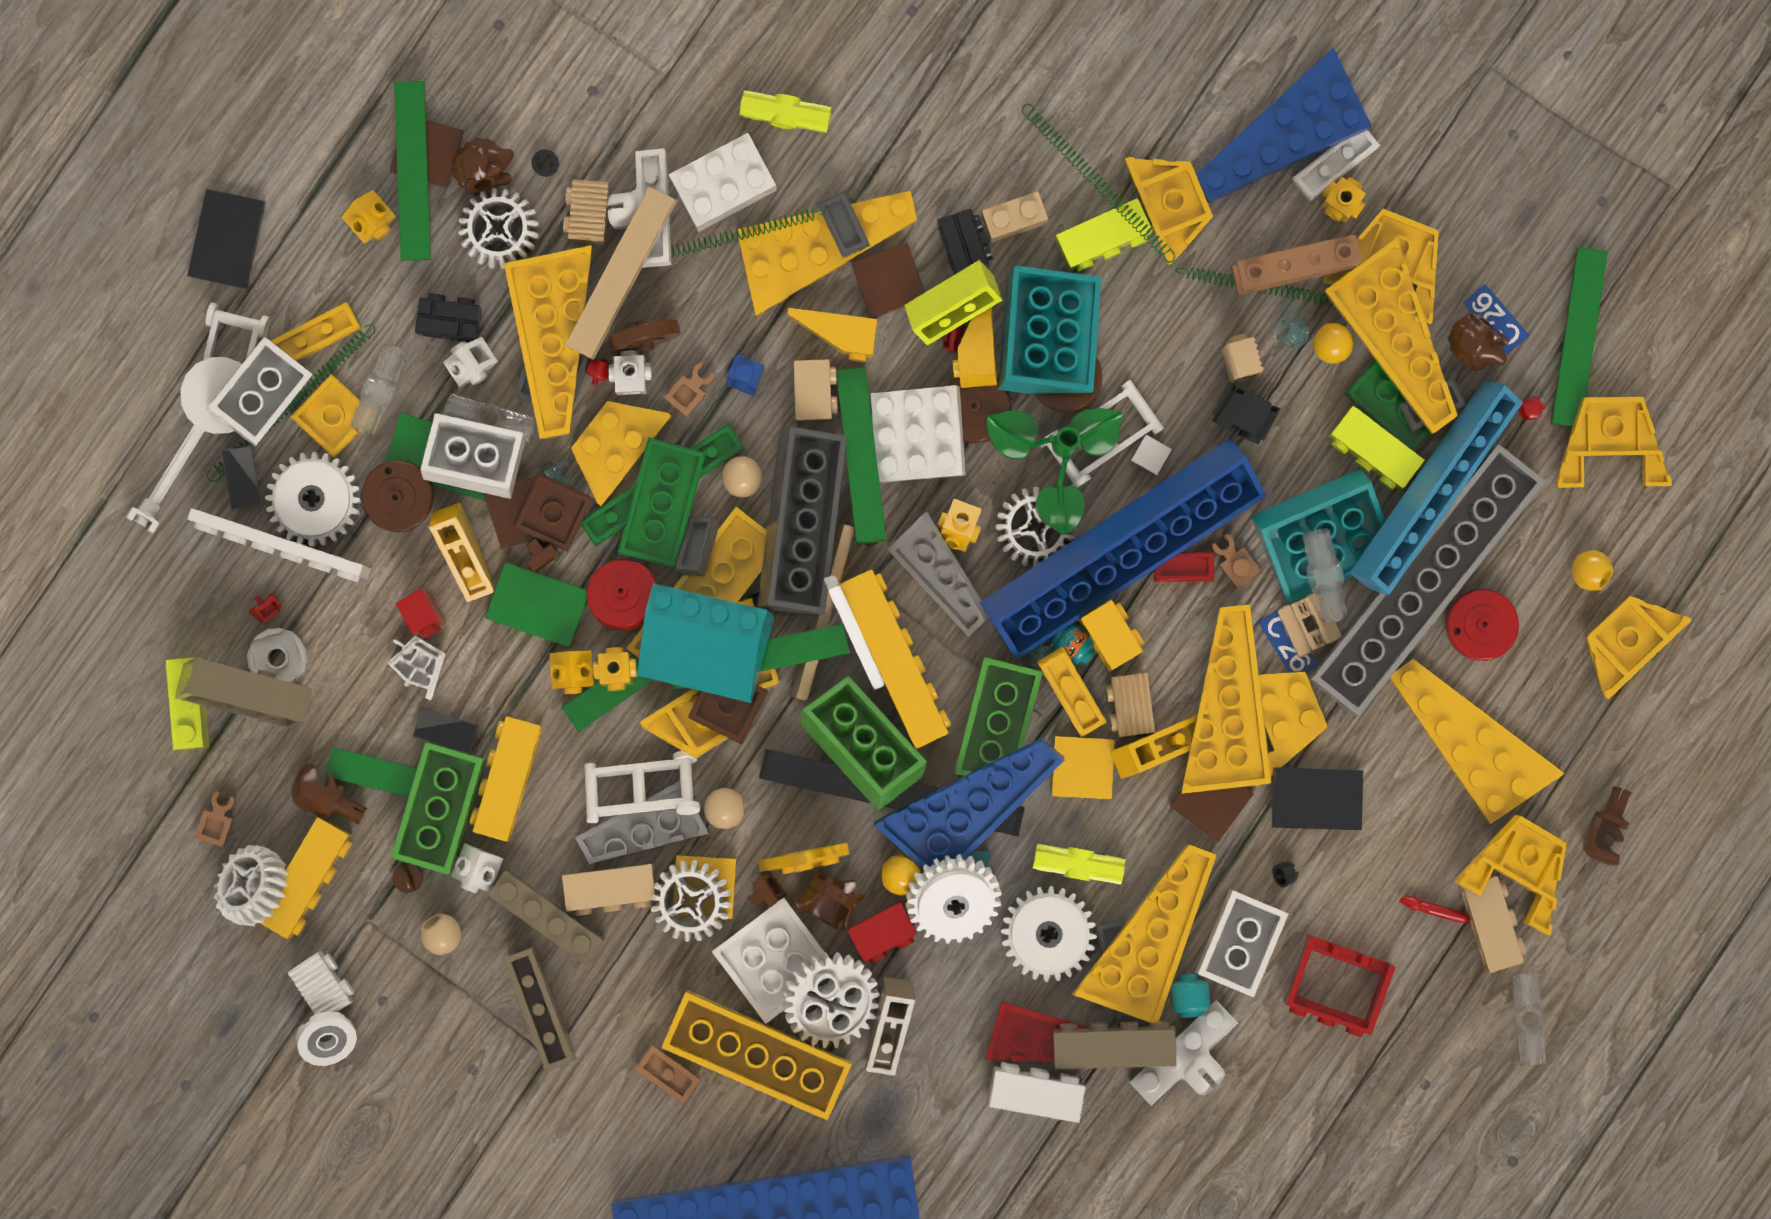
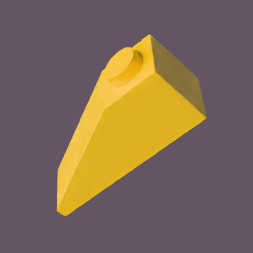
(845, 333)
(977, 353)
(461, 551)
(1154, 748)

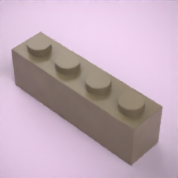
(546, 916)
(540, 1008)
(1114, 1046)

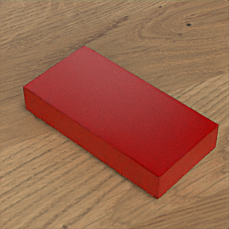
(1187, 568)

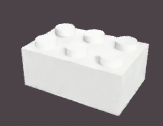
(723, 182)
(259, 391)
(472, 456)
(1241, 943)
(1036, 1092)

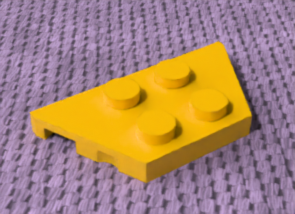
(1171, 201)
(615, 444)
(1630, 640)
(675, 727)
(805, 859)

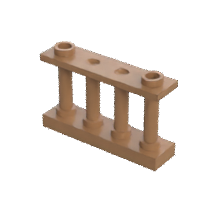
(1296, 264)

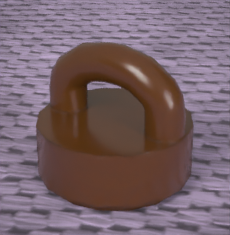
(407, 877)

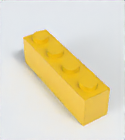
(507, 778)
(307, 873)

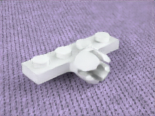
(653, 173)
(1192, 1057)

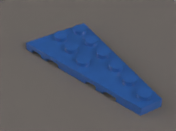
(1302, 122)
(970, 808)

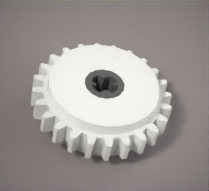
(298, 483)
(953, 898)
(1058, 953)

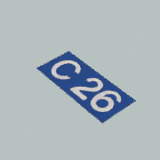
(1490, 307)
(1281, 643)

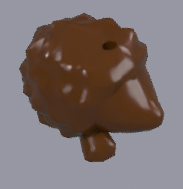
(481, 165)
(1477, 342)

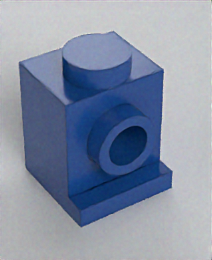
(745, 375)

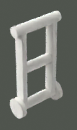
(215, 317)
(1153, 424)
(683, 805)

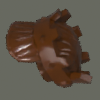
(830, 900)

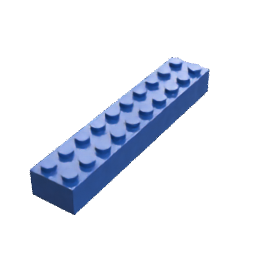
(1123, 548)
(841, 1192)

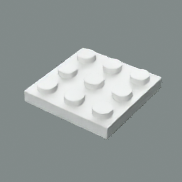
(918, 433)
(765, 956)

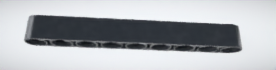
(831, 780)

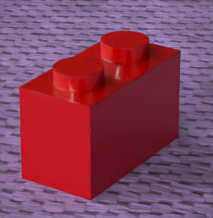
(421, 614)
(881, 932)

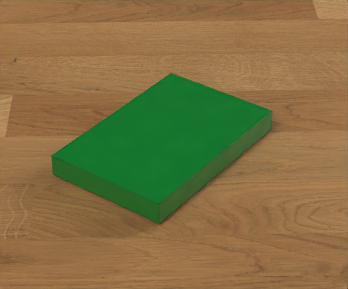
(1380, 400)
(537, 605)

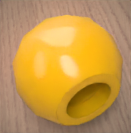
(1333, 343)
(1592, 570)
(898, 873)

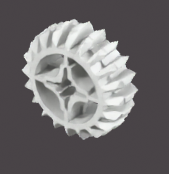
(488, 238)
(1011, 535)
(251, 885)
(684, 888)

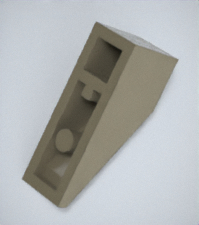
(890, 1025)

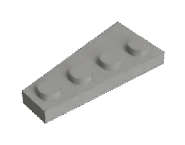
(935, 568)
(641, 830)

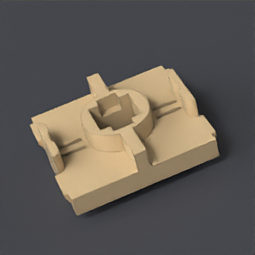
(1296, 631)

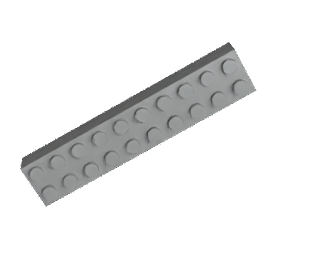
(1458, 545)

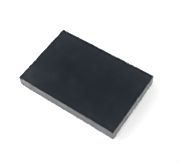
(226, 239)
(1317, 798)

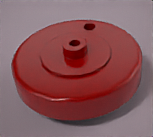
(620, 594)
(1482, 625)

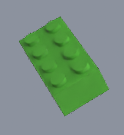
(997, 714)
(863, 743)
(438, 808)

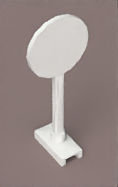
(196, 394)

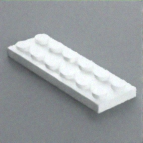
(268, 543)

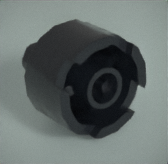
(1245, 412)

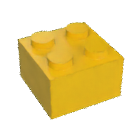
(1111, 635)

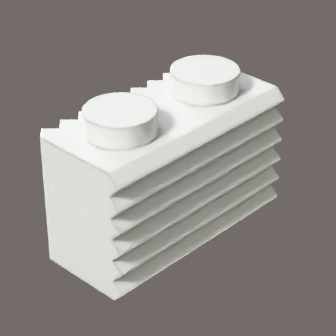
(321, 985)

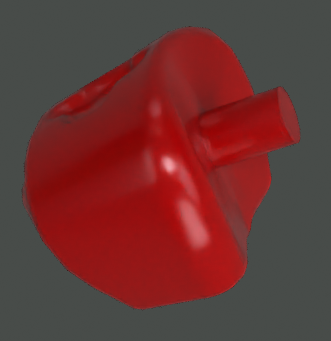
(952, 340)
(598, 370)
(1531, 408)
(266, 609)

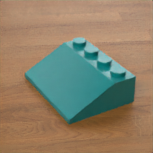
(1049, 331)
(1342, 506)
(703, 642)

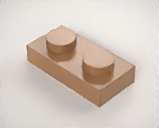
(668, 1074)

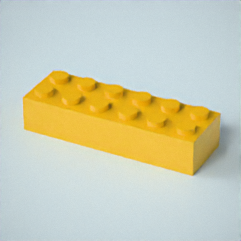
(893, 658)
(757, 1055)

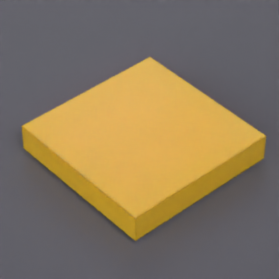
(328, 416)
(1085, 769)
(727, 870)

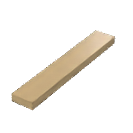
(621, 273)
(806, 671)

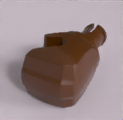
(323, 801)
(1605, 824)

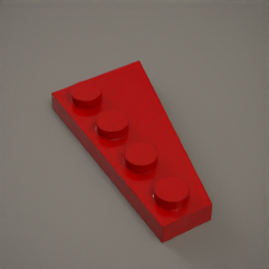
(1023, 1035)

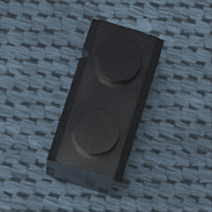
(963, 240)
(448, 319)

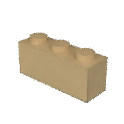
(609, 889)
(1494, 926)

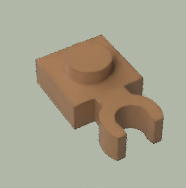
(687, 393)
(1237, 565)
(215, 825)

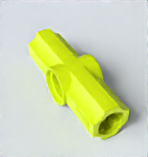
(785, 111)
(1079, 863)

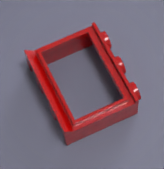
(1328, 1015)

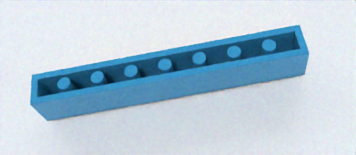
(1436, 487)

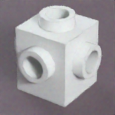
(470, 362)
(630, 384)
(476, 868)

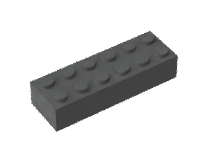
(802, 521)

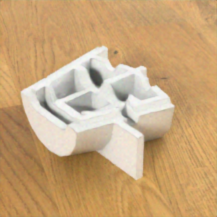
(418, 664)

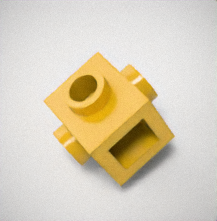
(1340, 210)
(369, 217)
(960, 525)
(571, 671)
(626, 671)

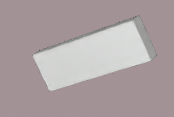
(1334, 164)

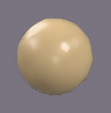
(742, 476)
(724, 808)
(440, 934)

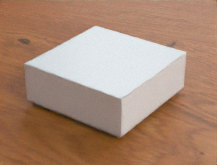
(1151, 455)

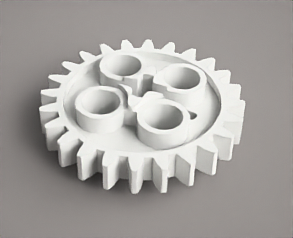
(843, 976)

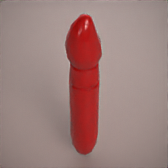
(1415, 904)

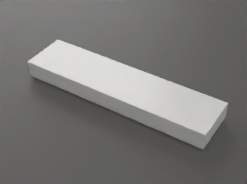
(854, 632)

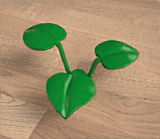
(1096, 430)

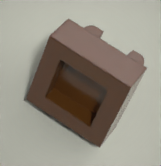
(542, 556)
(767, 890)

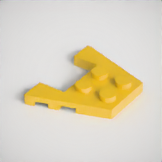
(1418, 249)
(1608, 429)
(1289, 715)
(1527, 857)

